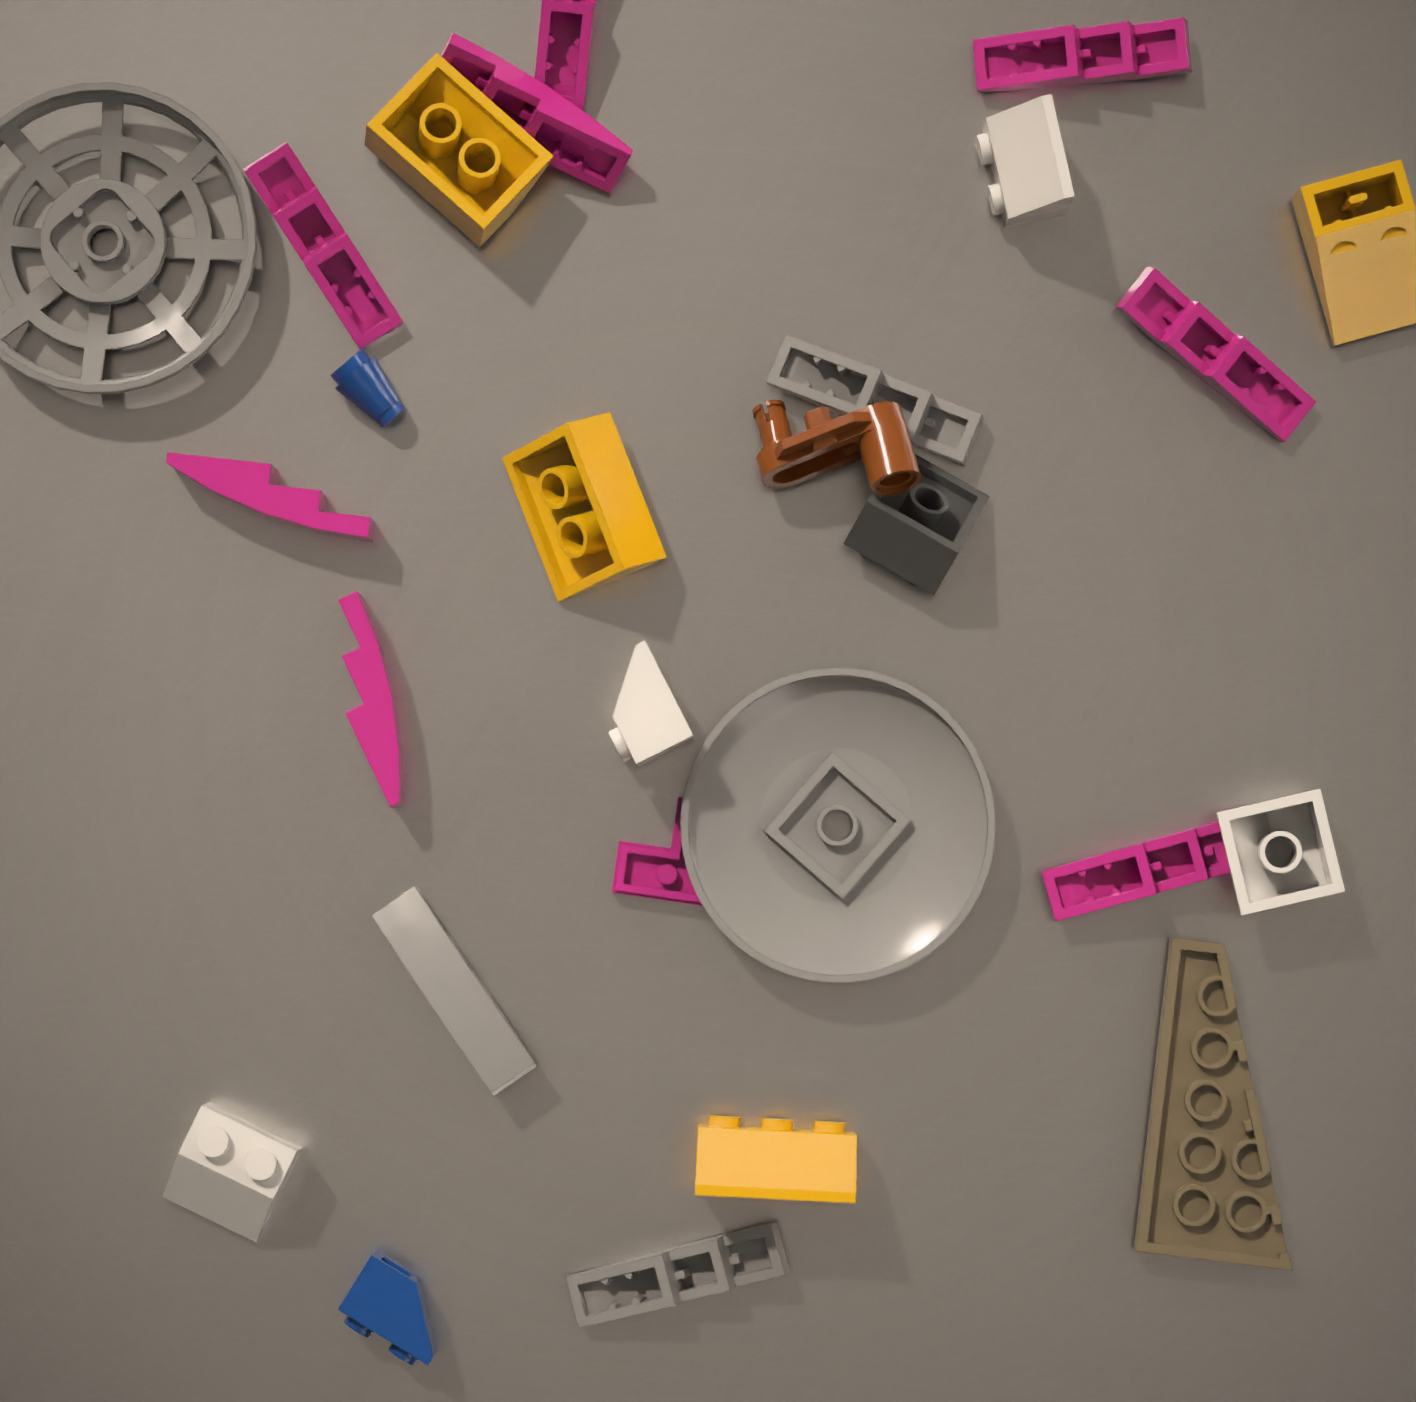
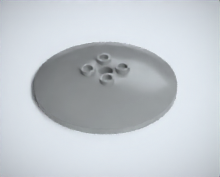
(914, 807)

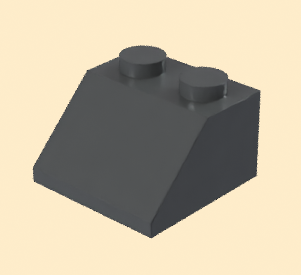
(919, 529)

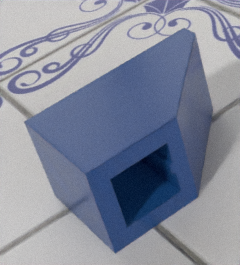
(392, 1305)

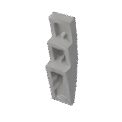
(849, 385)
(454, 991)
(677, 1274)

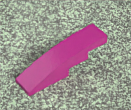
(565, 47)
(1082, 55)
(571, 135)
(323, 245)
(1216, 354)
(255, 489)
(377, 719)
(1136, 871)

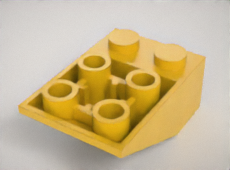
(1361, 250)

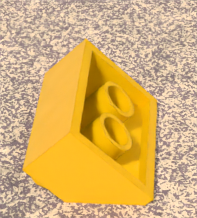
(457, 149)
(583, 506)
(776, 1160)

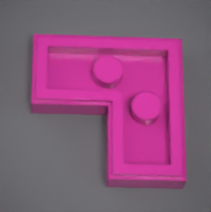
(655, 870)

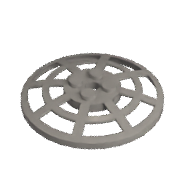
(140, 233)

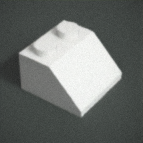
(1026, 163)
(647, 712)
(1280, 852)
(231, 1171)

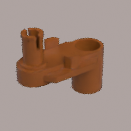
(870, 434)

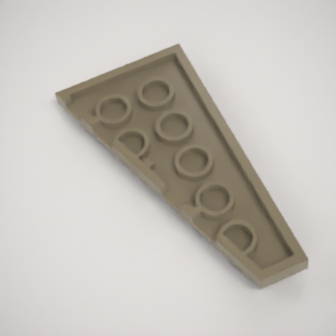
(1206, 1149)

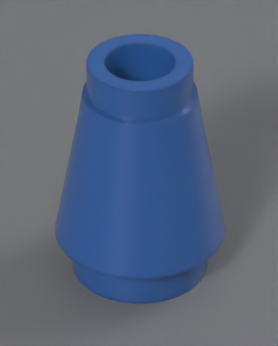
(368, 388)

